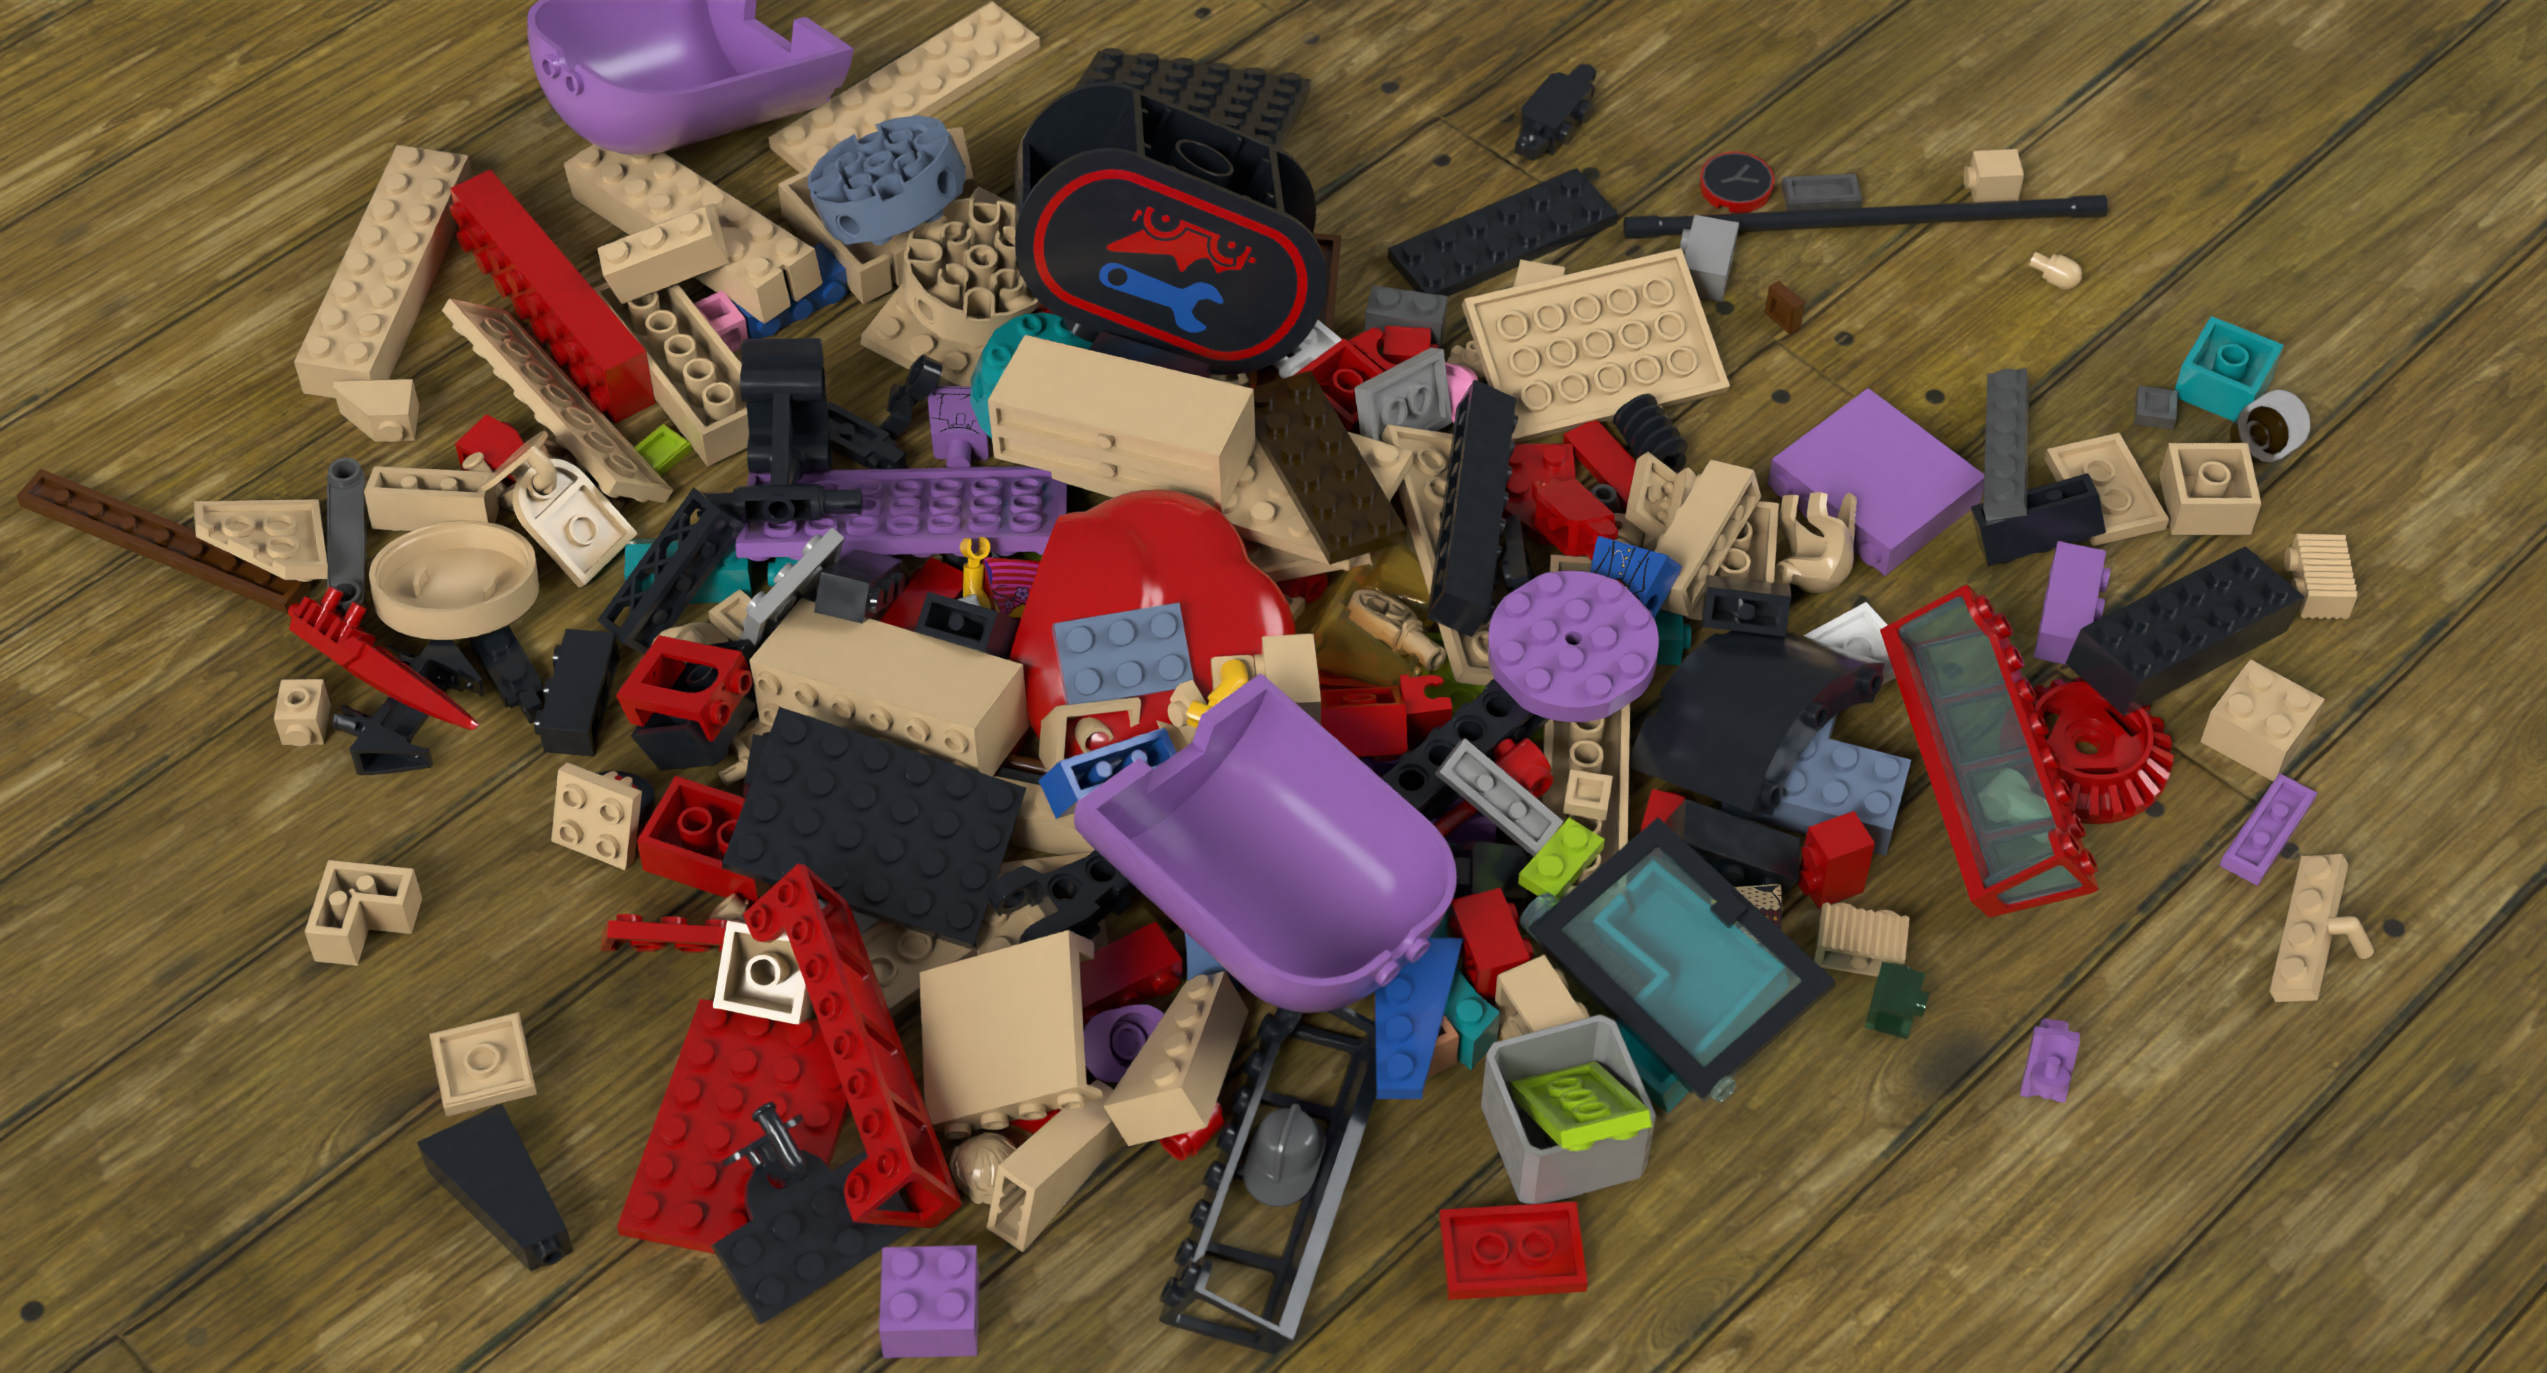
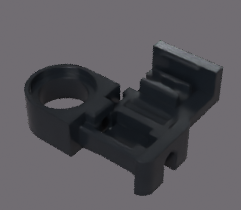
(919, 384)

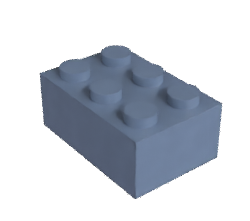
(1122, 654)

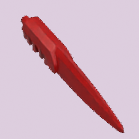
(353, 650)

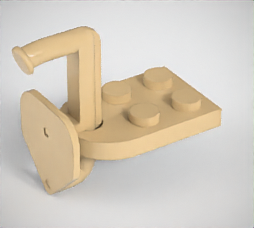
(558, 509)

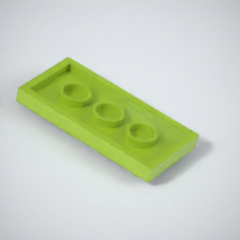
(1581, 1106)

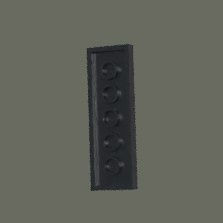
(1502, 235)

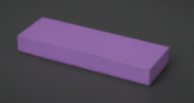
(2268, 829)

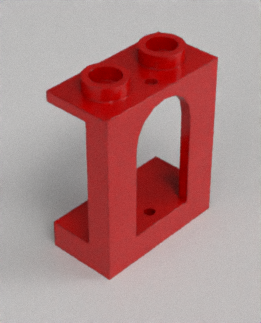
(651, 682)

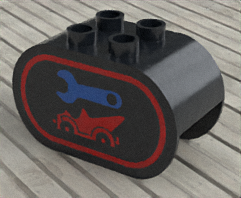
(1167, 229)

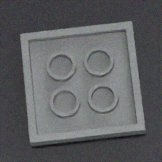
(792, 584)

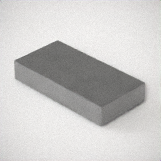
(1821, 192)

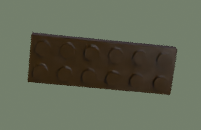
(1323, 469)

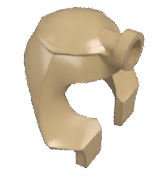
(1817, 561)

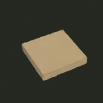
(482, 1064)

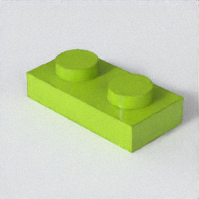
(1561, 860)

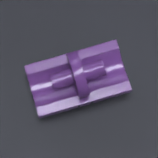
(2050, 1061)

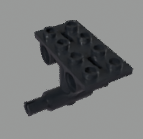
(787, 435)

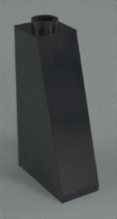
(498, 1184)

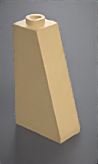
(1050, 1169)

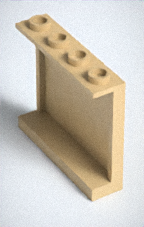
(1005, 1035)

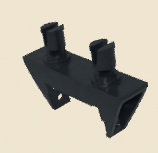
(386, 737)

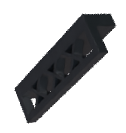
(675, 577)

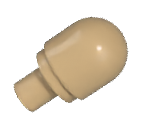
(2058, 270)

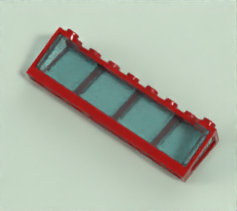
(1988, 756)

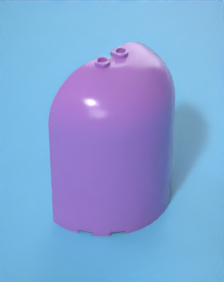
(676, 70)
(1278, 853)

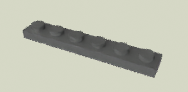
(2006, 444)

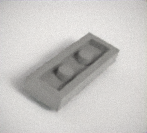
(1498, 797)

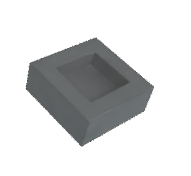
(2155, 407)

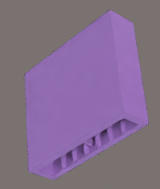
(1900, 474)

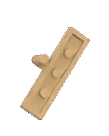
(2310, 928)

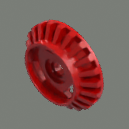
(2131, 767)

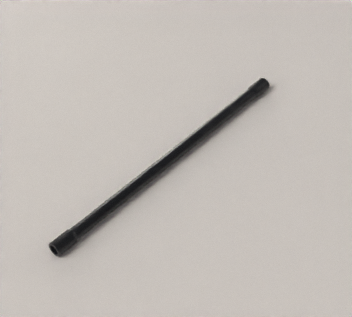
(2075, 207)

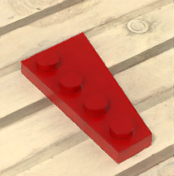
(655, 936)

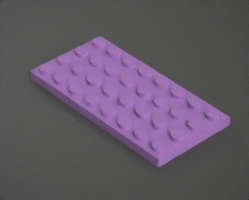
(922, 512)

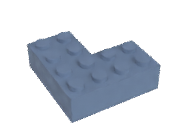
(1836, 780)

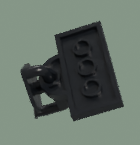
(800, 1227)

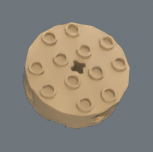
(965, 272)

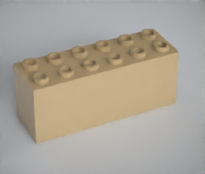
(1121, 422)
(893, 687)

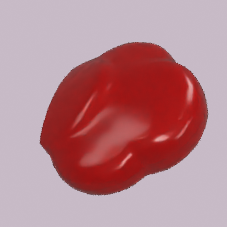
(1136, 556)

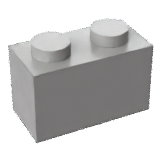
(1709, 254)

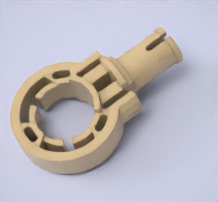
(1395, 625)

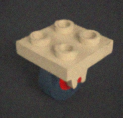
(601, 813)

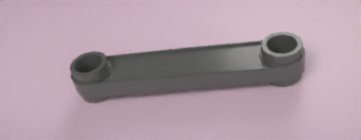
(347, 532)

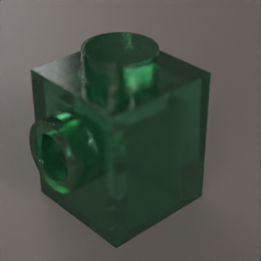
(1896, 1000)

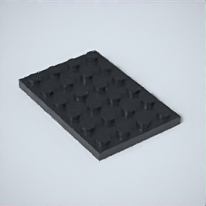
(877, 825)

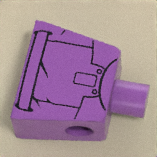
(955, 427)

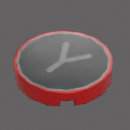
(1736, 181)

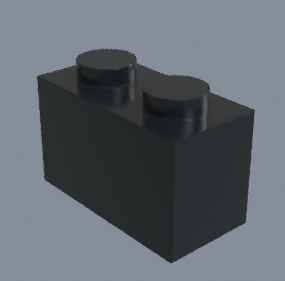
(1746, 605)
(967, 625)

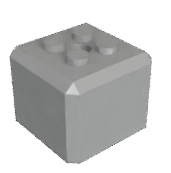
(1532, 1159)

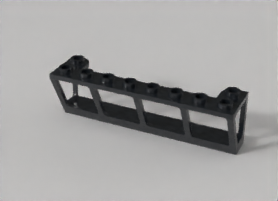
(1316, 1210)

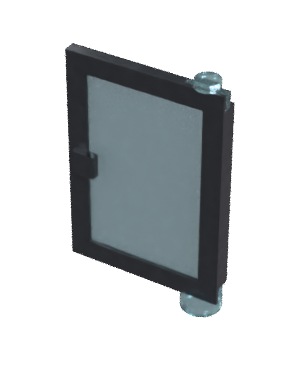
(1679, 959)

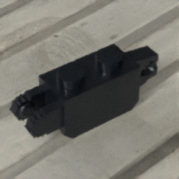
(1555, 112)
(1489, 867)

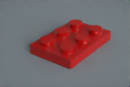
(1512, 1250)

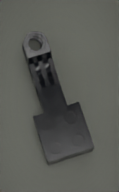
(1079, 882)

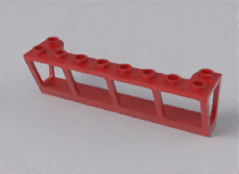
(864, 1051)

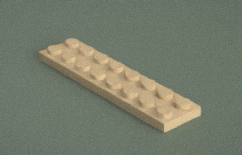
(911, 85)
(557, 402)
(1422, 502)

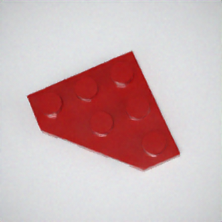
(1534, 464)

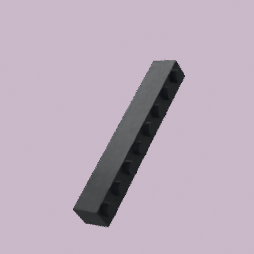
(1473, 510)

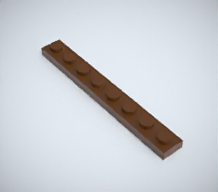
(155, 539)

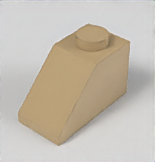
(380, 407)

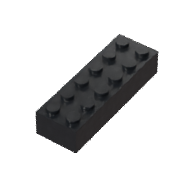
(2184, 630)

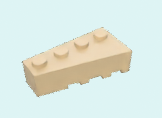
(1181, 1064)

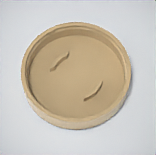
(454, 580)

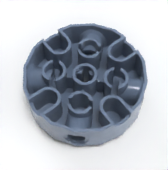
(887, 180)

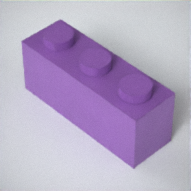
(2070, 599)

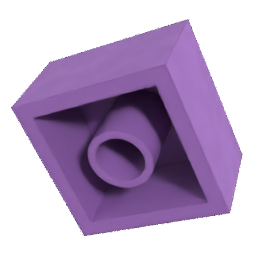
(929, 1301)

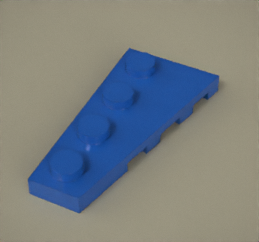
(1410, 1018)

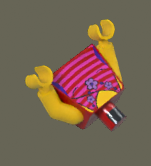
(997, 582)

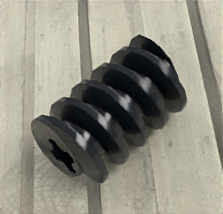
(1651, 431)

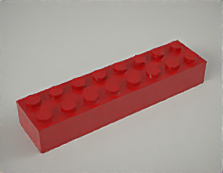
(552, 297)

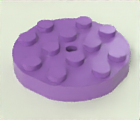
(1567, 681)

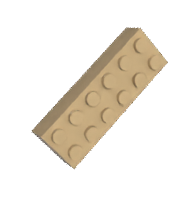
(689, 369)

